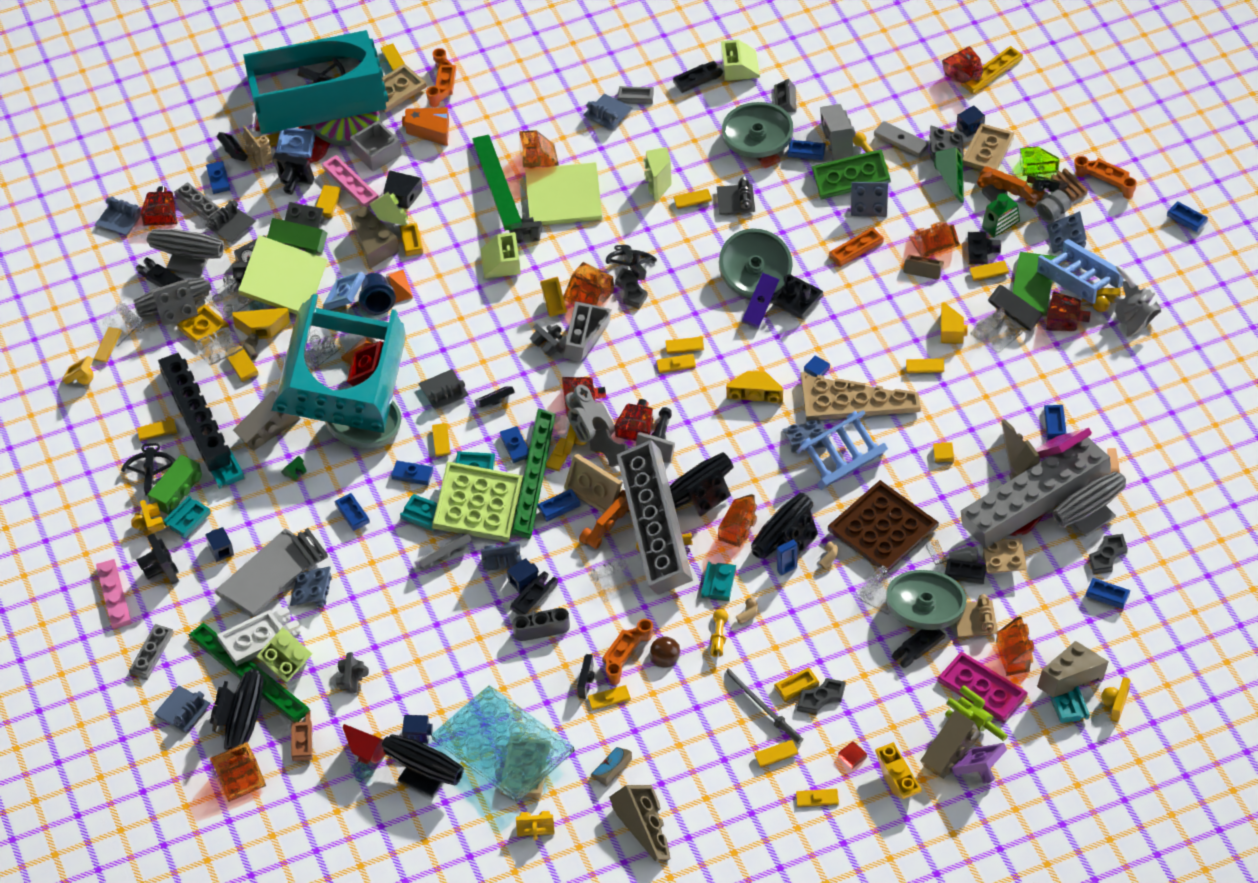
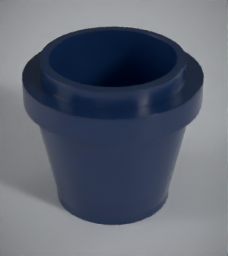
(376, 294)

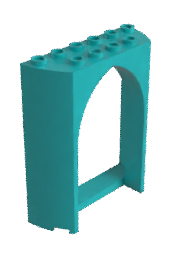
(342, 97)
(359, 406)

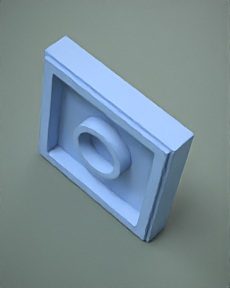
(296, 142)
(344, 290)

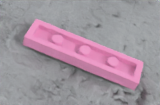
(349, 181)
(113, 594)

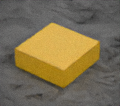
(943, 452)

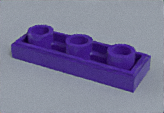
(764, 292)

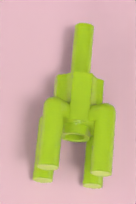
(974, 712)

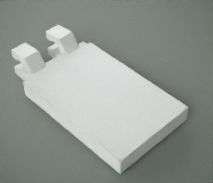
(250, 637)

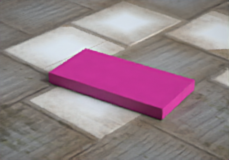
(1062, 443)
(999, 694)

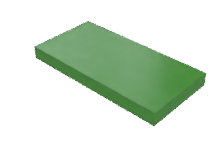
(836, 176)
(1030, 284)

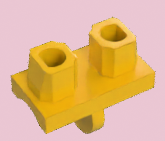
(148, 511)
(535, 824)

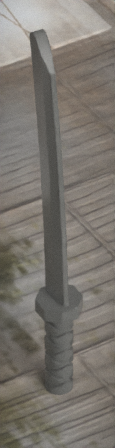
(779, 721)

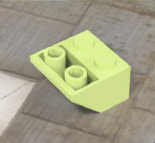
(739, 60)
(658, 171)
(388, 211)
(501, 256)
(284, 655)

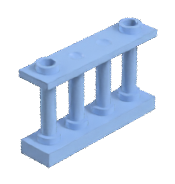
(1081, 259)
(843, 468)

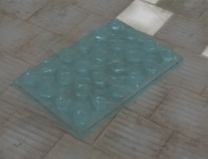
(503, 743)

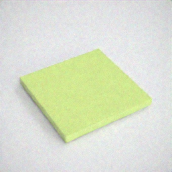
(564, 193)
(281, 275)
(477, 501)

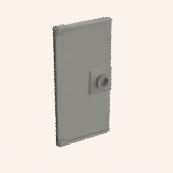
(265, 574)

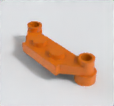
(445, 78)
(1106, 172)
(1011, 184)
(605, 522)
(624, 647)

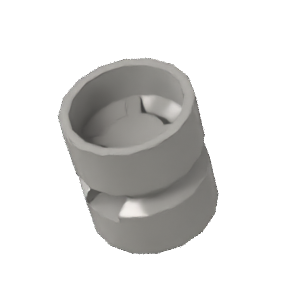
(1053, 206)

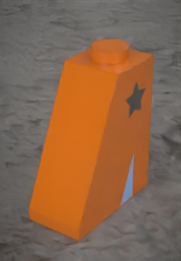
(428, 124)

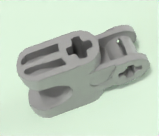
(587, 415)

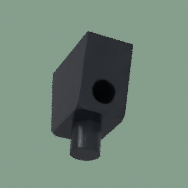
(404, 187)

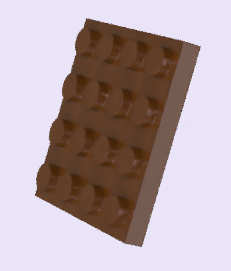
(883, 526)

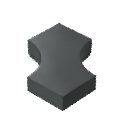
(633, 293)
(604, 443)
(1103, 559)
(813, 700)

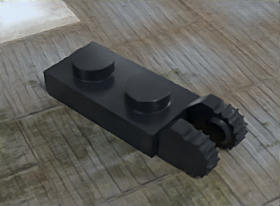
(697, 76)
(158, 274)
(533, 594)
(918, 645)

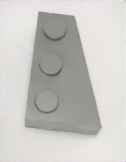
(838, 130)
(584, 329)

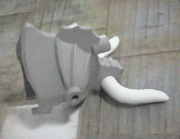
(1135, 307)

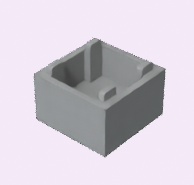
(375, 146)

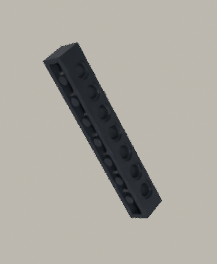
(193, 410)

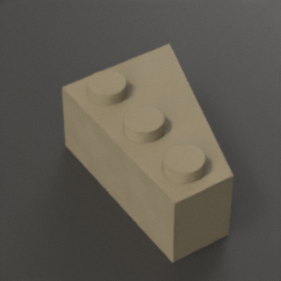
(373, 237)
(263, 423)
(1072, 668)
(950, 744)

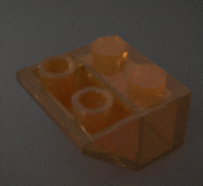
(536, 150)
(934, 239)
(589, 286)
(738, 521)
(1015, 647)
(237, 772)

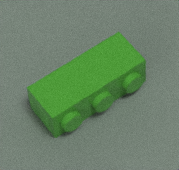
(298, 235)
(175, 484)

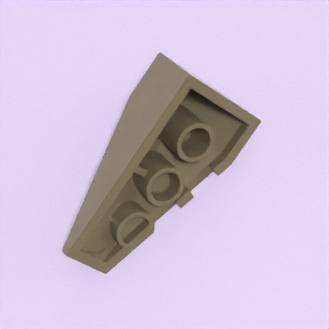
(1020, 453)
(638, 810)

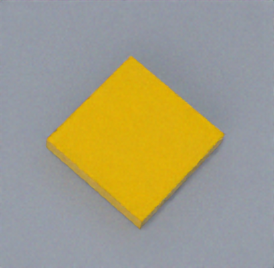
(202, 325)

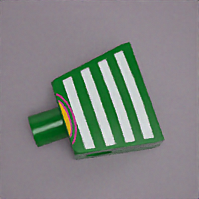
(1000, 215)

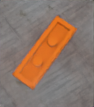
(856, 247)

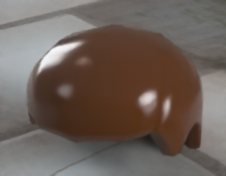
(664, 651)

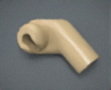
(830, 556)
(750, 611)

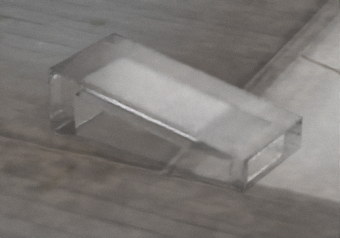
(936, 552)

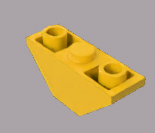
(262, 322)
(755, 387)
(897, 772)

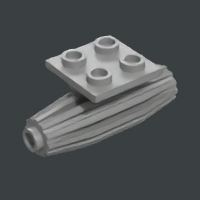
(188, 249)
(173, 301)
(1088, 507)

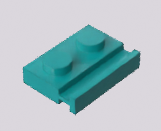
(228, 474)
(419, 512)
(187, 516)
(718, 581)
(1070, 706)

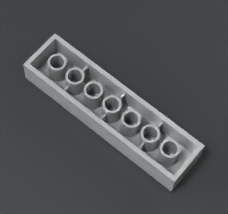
(1034, 492)
(654, 517)

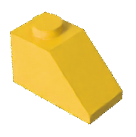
(952, 325)

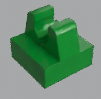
(292, 467)

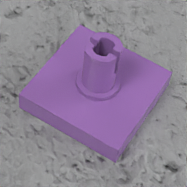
(980, 760)

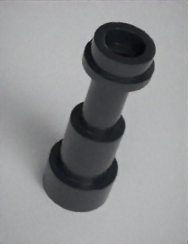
(661, 427)

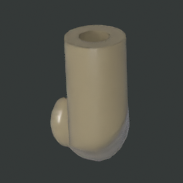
(250, 345)

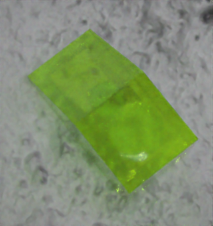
(1037, 161)

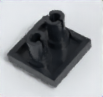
(292, 170)
(797, 296)
(158, 561)

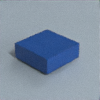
(816, 366)

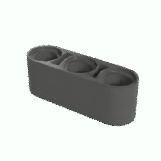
(1015, 307)
(550, 623)

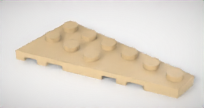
(841, 397)

